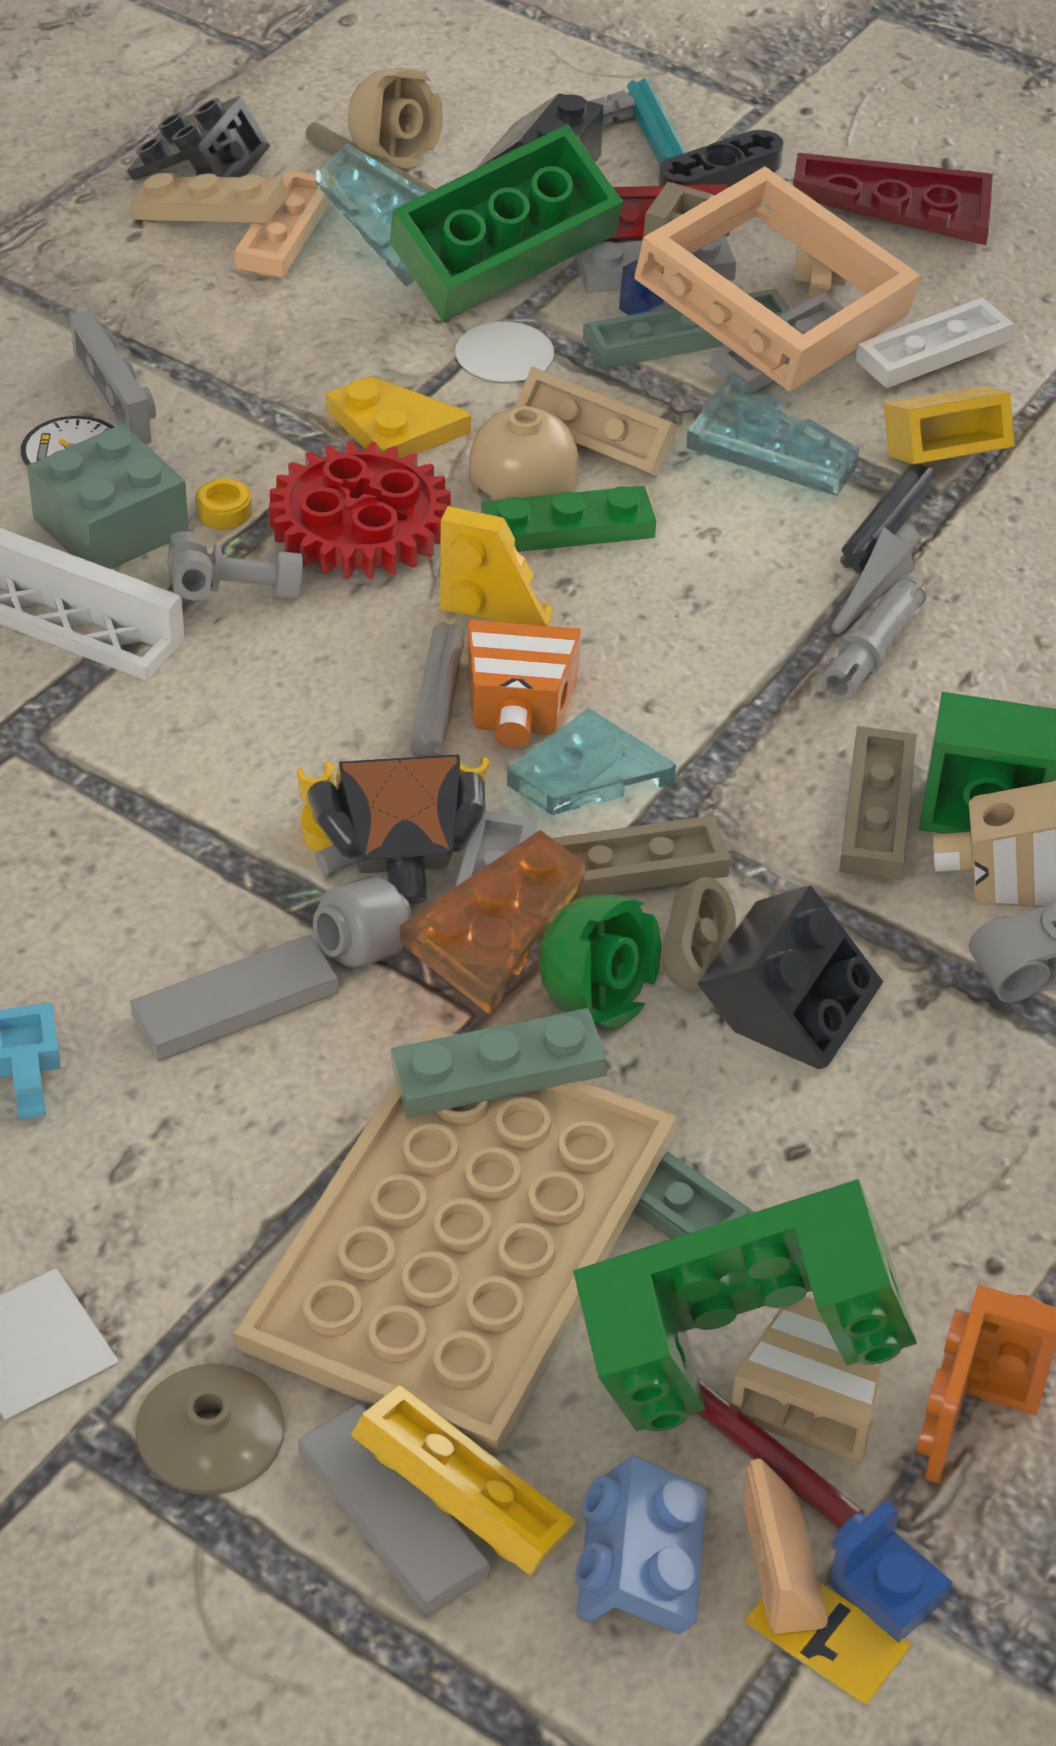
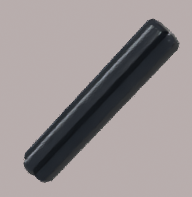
(889, 513)

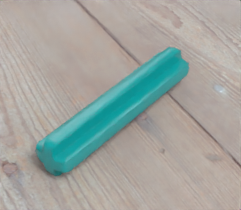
(654, 121)

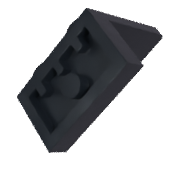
(214, 139)

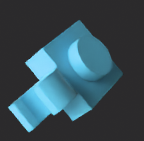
(26, 1049)

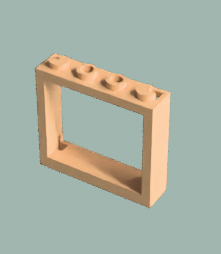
(743, 321)

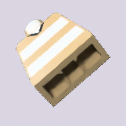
(1007, 846)
(802, 1387)

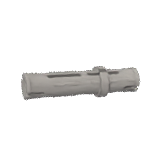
(864, 649)

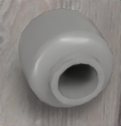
(361, 921)

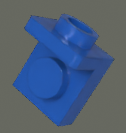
(886, 1573)

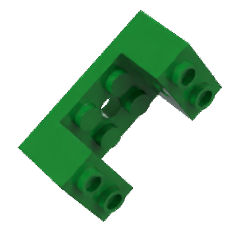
(702, 1280)

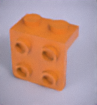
(993, 1354)

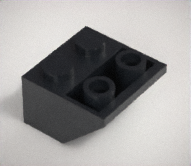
(792, 978)

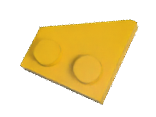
(395, 416)
(485, 572)

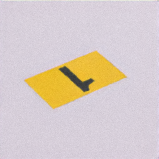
(846, 1652)

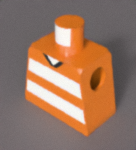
(520, 678)

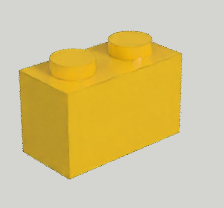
(949, 424)

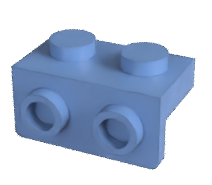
(642, 1545)

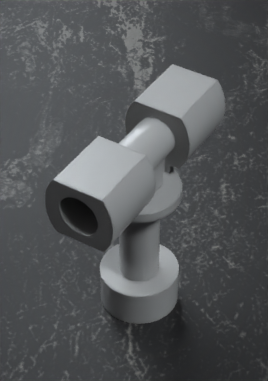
(199, 572)

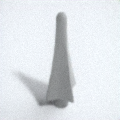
(888, 560)

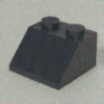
(581, 115)

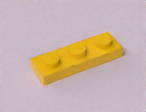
(463, 1479)

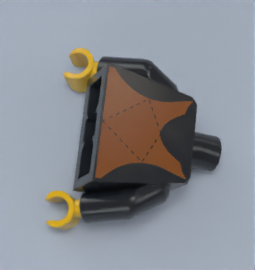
(398, 813)

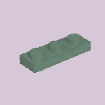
(498, 1062)

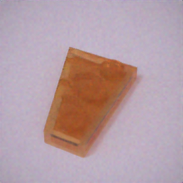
(494, 918)

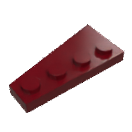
(912, 195)

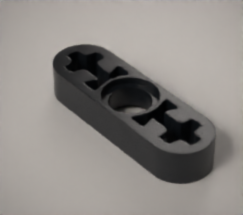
(738, 155)

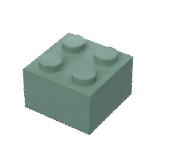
(108, 498)

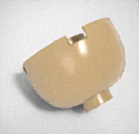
(395, 116)
(523, 455)

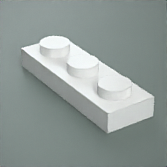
(934, 342)

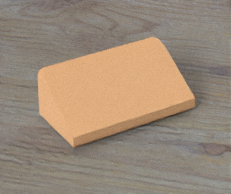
(781, 1552)

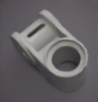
(1018, 953)

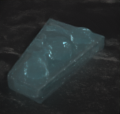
(366, 198)
(763, 438)

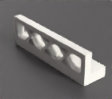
(84, 595)

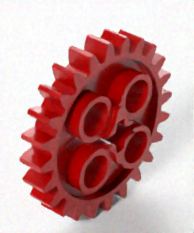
(359, 509)

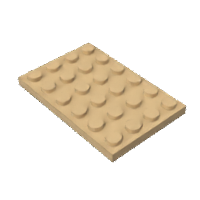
(456, 1249)

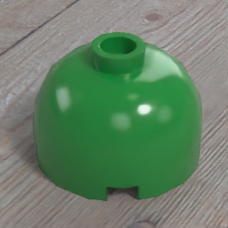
(600, 957)

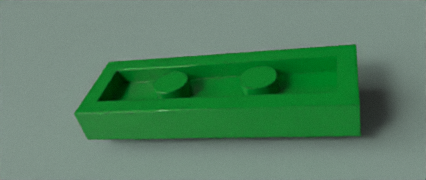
(576, 517)

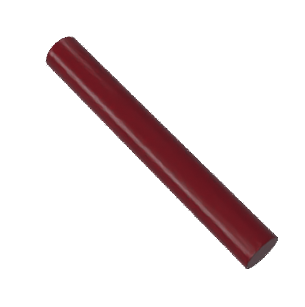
(792, 1470)

